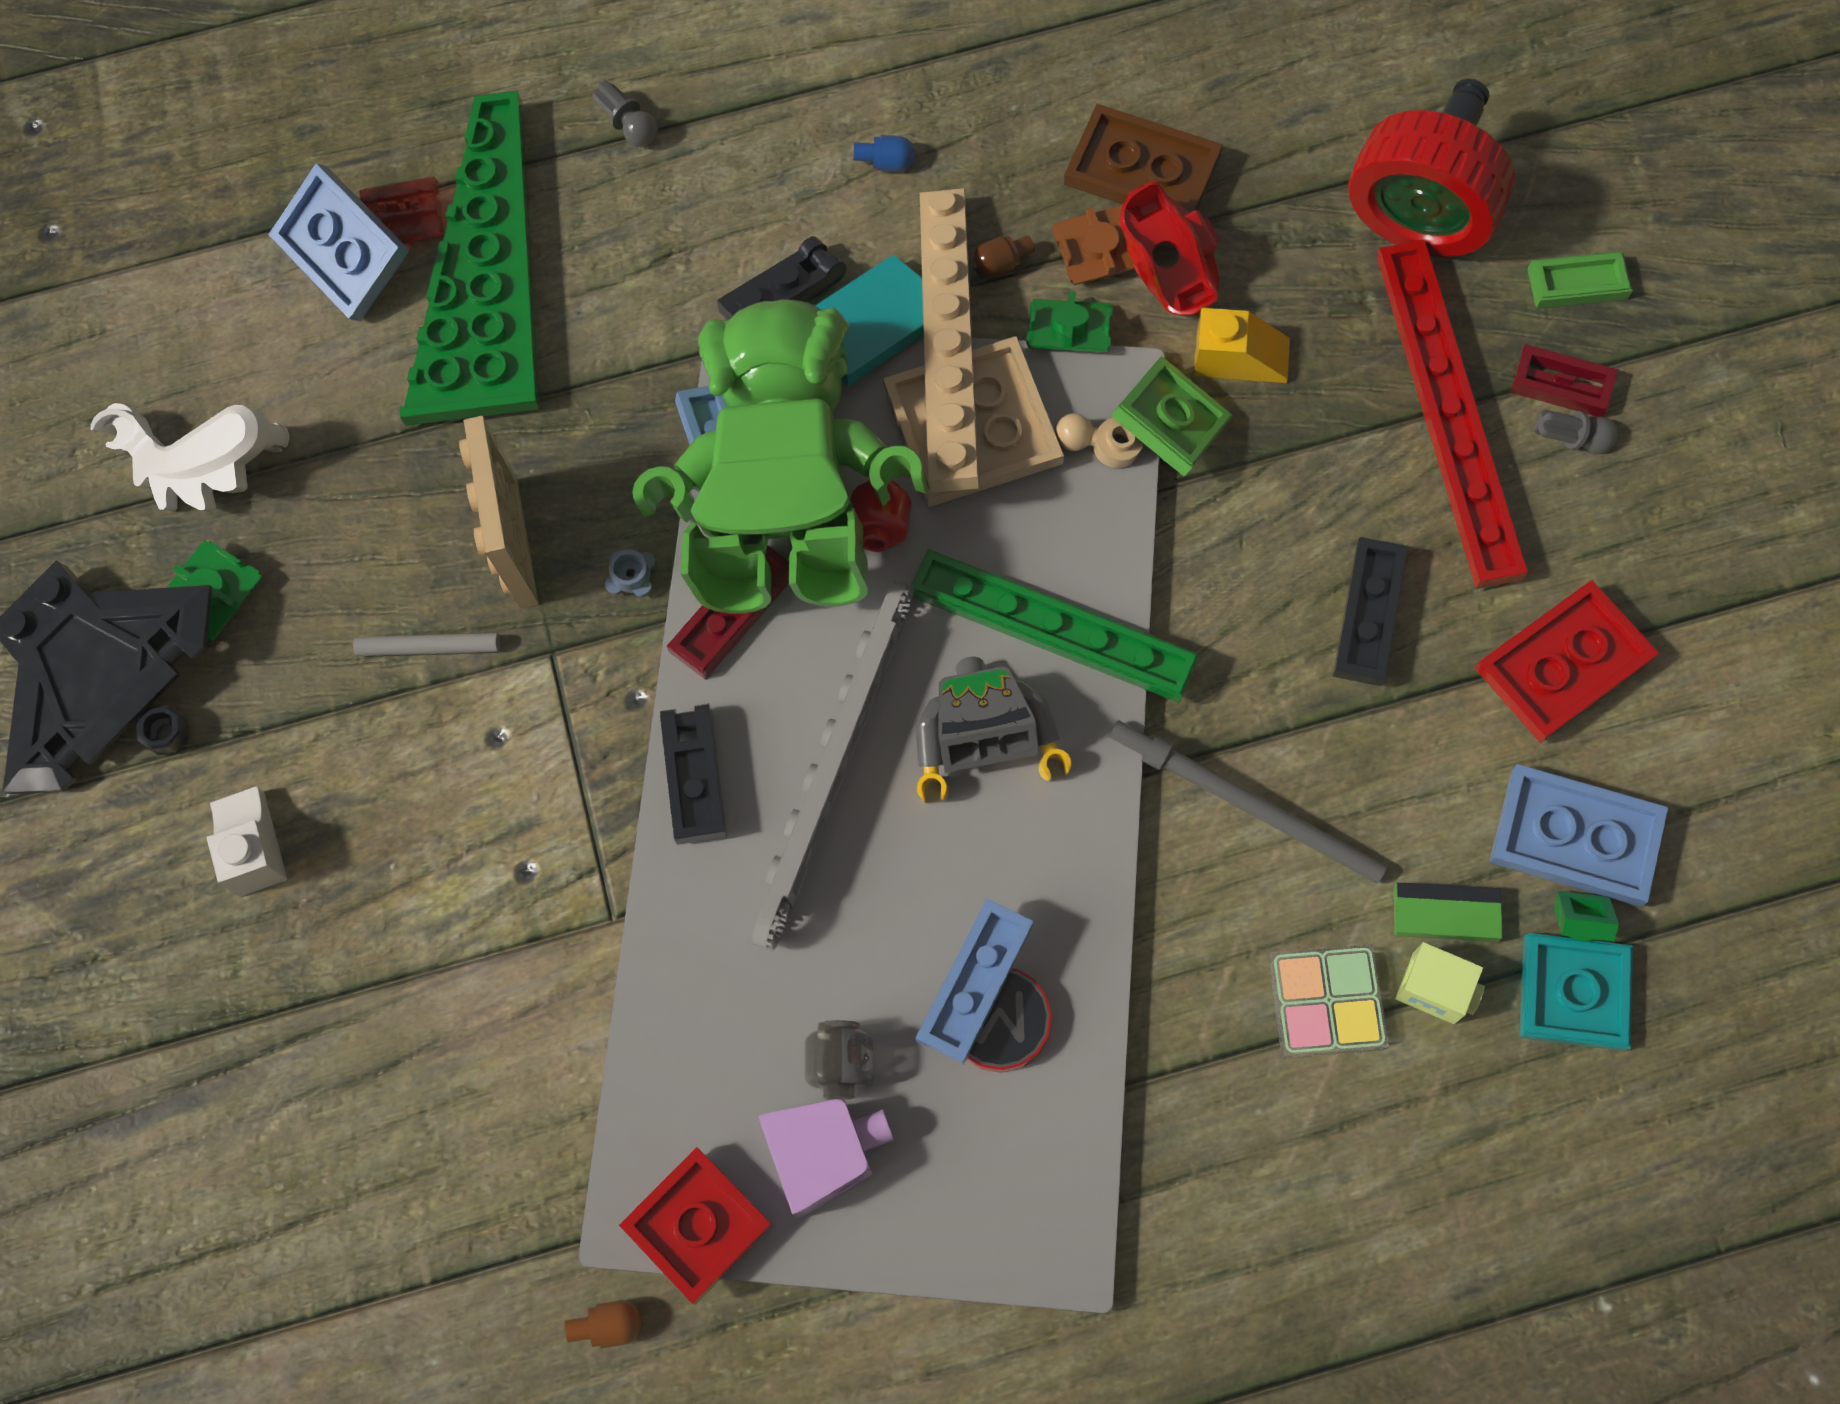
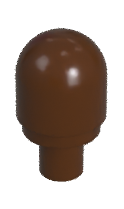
(1000, 255)

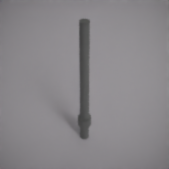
(1159, 753)

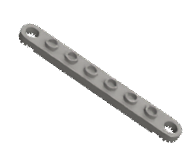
(824, 780)

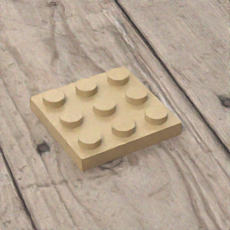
(1010, 418)
(500, 510)

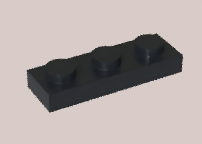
(1370, 611)

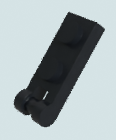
(788, 279)
(693, 775)

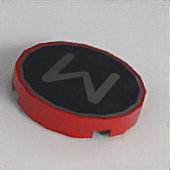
(1014, 1027)

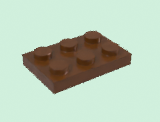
(1129, 151)

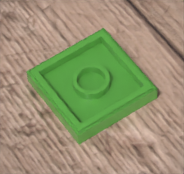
(1172, 416)

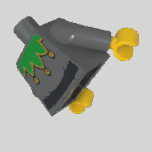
(984, 721)

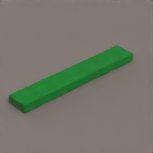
(1054, 625)

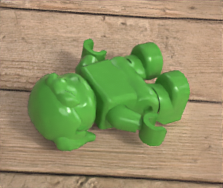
(776, 463)

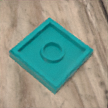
(1576, 992)

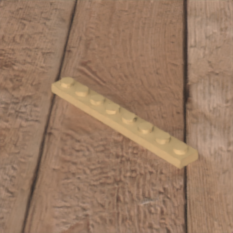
(948, 343)

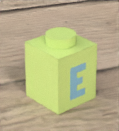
(1441, 984)

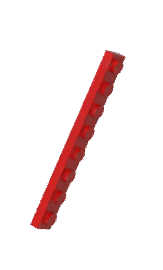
(1451, 415)

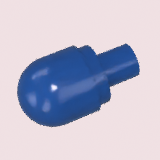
(887, 153)

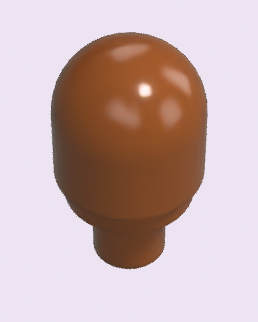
(606, 1325)

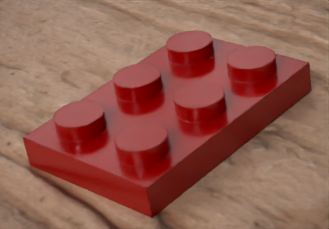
(1566, 661)

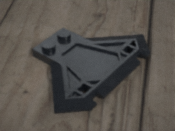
(89, 668)

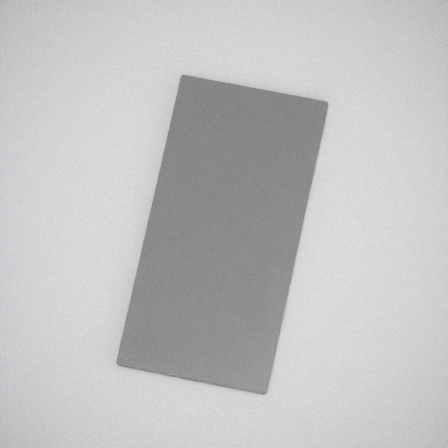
(991, 1176)

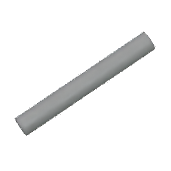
(426, 644)

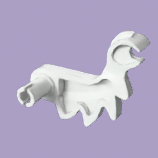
(198, 462)

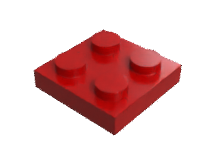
(695, 1225)

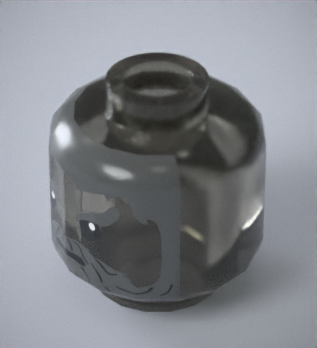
(838, 1059)

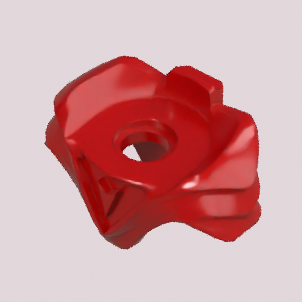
(1154, 218)

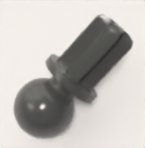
(638, 126)
(1576, 430)

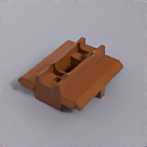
(1093, 245)

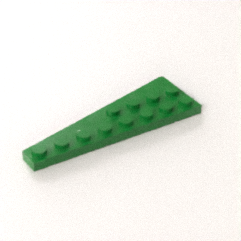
(479, 319)

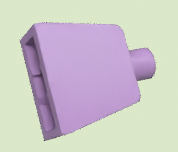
(821, 1150)

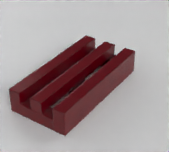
(1562, 388)

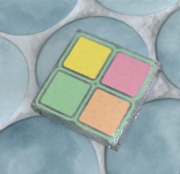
(1327, 1001)

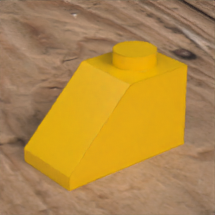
(1240, 347)

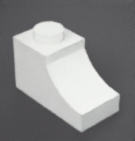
(245, 843)

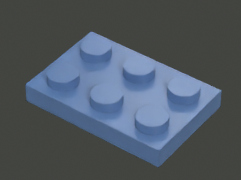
(338, 242)
(1579, 835)

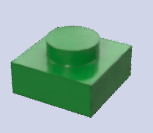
(1585, 916)

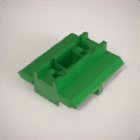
(1069, 325)
(226, 574)

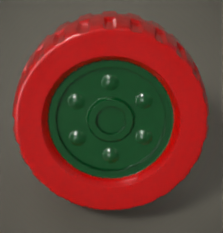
(1434, 176)

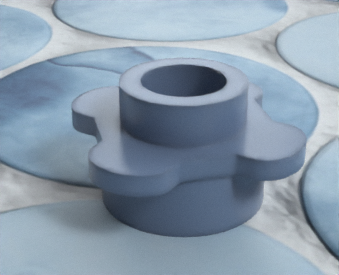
(624, 561)

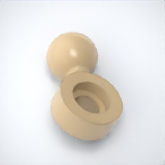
(1076, 433)

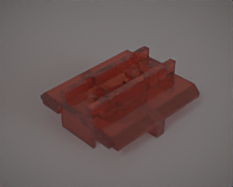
(407, 208)

